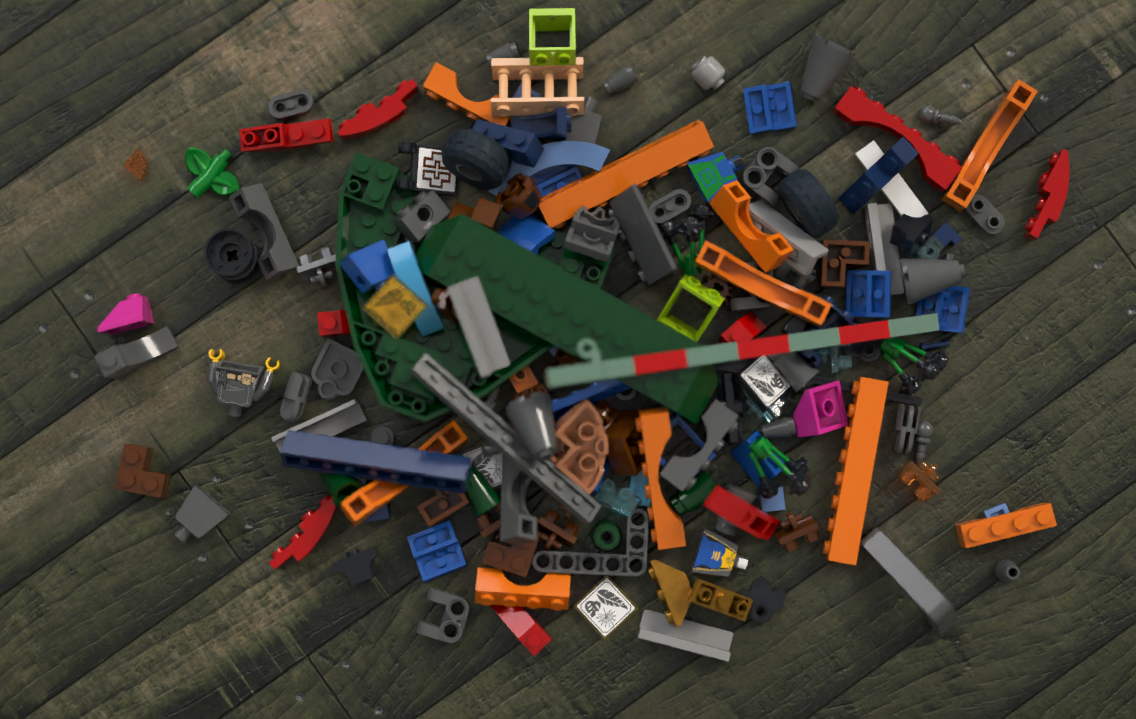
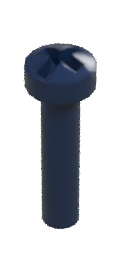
(924, 347)

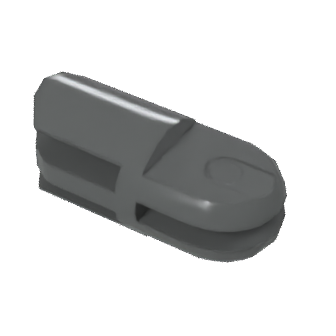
(295, 396)
(906, 427)

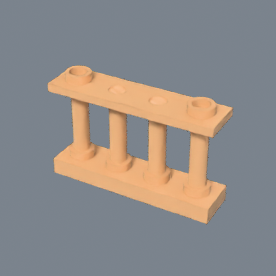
(520, 69)

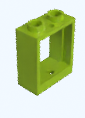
(541, 21)
(695, 287)

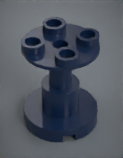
(833, 316)

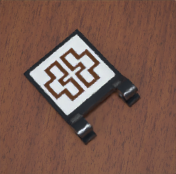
(426, 171)

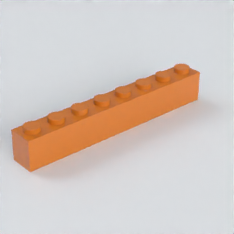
(633, 168)
(856, 470)

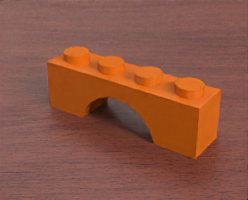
(443, 85)
(733, 207)
(1005, 525)
(495, 589)

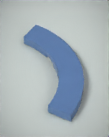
(560, 153)

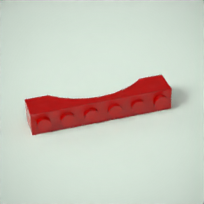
(935, 166)

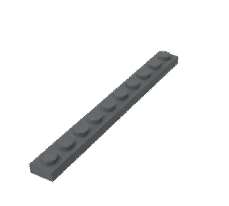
(504, 438)

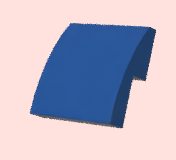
(770, 108)
(556, 177)
(527, 232)
(868, 293)
(950, 307)
(437, 551)

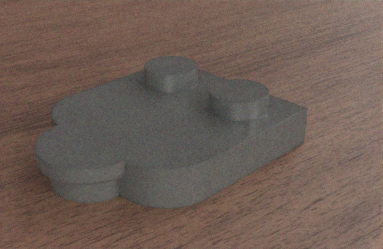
(336, 370)

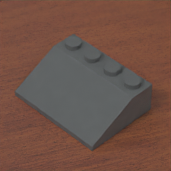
(642, 236)

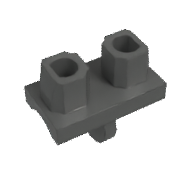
(317, 270)

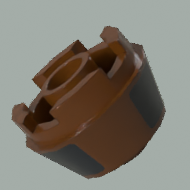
(520, 197)

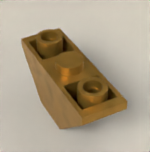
(672, 590)
(720, 599)

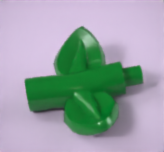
(210, 172)

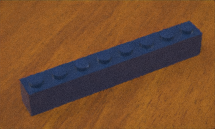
(376, 461)

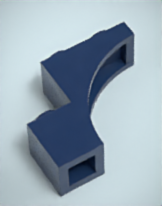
(545, 126)
(878, 175)

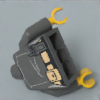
(238, 382)

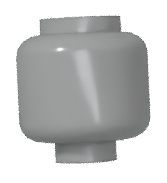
(708, 73)

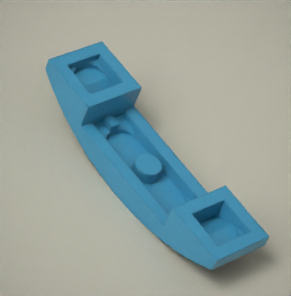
(408, 271)

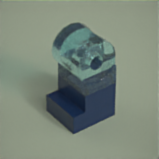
(937, 241)

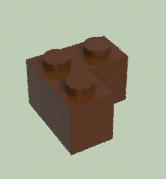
(485, 212)
(841, 255)
(623, 444)
(135, 473)
(441, 506)
(510, 558)

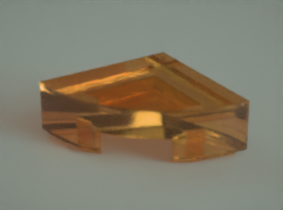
(137, 164)

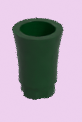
(340, 486)
(480, 492)
(697, 495)
(606, 526)

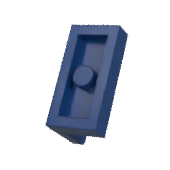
(768, 466)

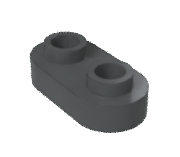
(291, 103)
(669, 207)
(983, 215)

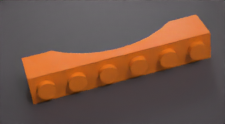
(988, 145)
(786, 297)
(656, 431)
(379, 493)

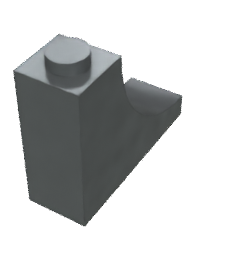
(126, 358)

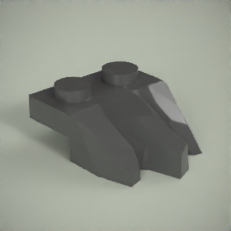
(592, 234)

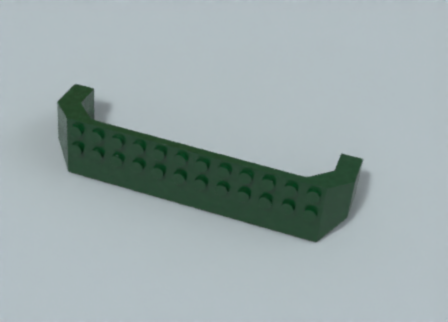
(564, 309)

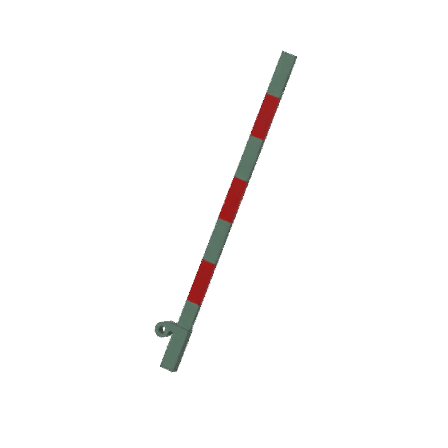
(711, 354)

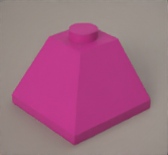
(128, 315)
(820, 410)

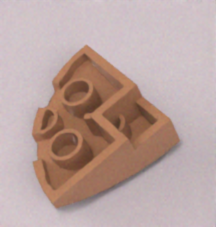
(581, 445)

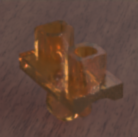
(927, 487)

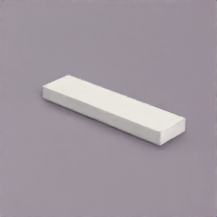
(896, 189)

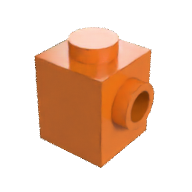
(524, 379)

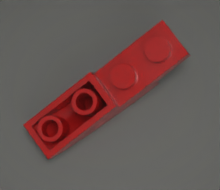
(372, 119)
(286, 136)
(1054, 189)
(742, 513)
(314, 526)

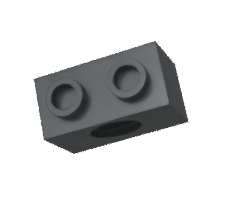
(433, 211)

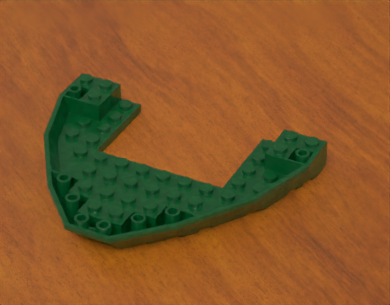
(365, 217)

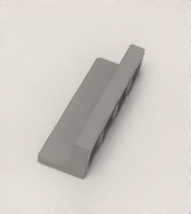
(805, 247)
(883, 253)
(479, 326)
(329, 423)
(689, 636)

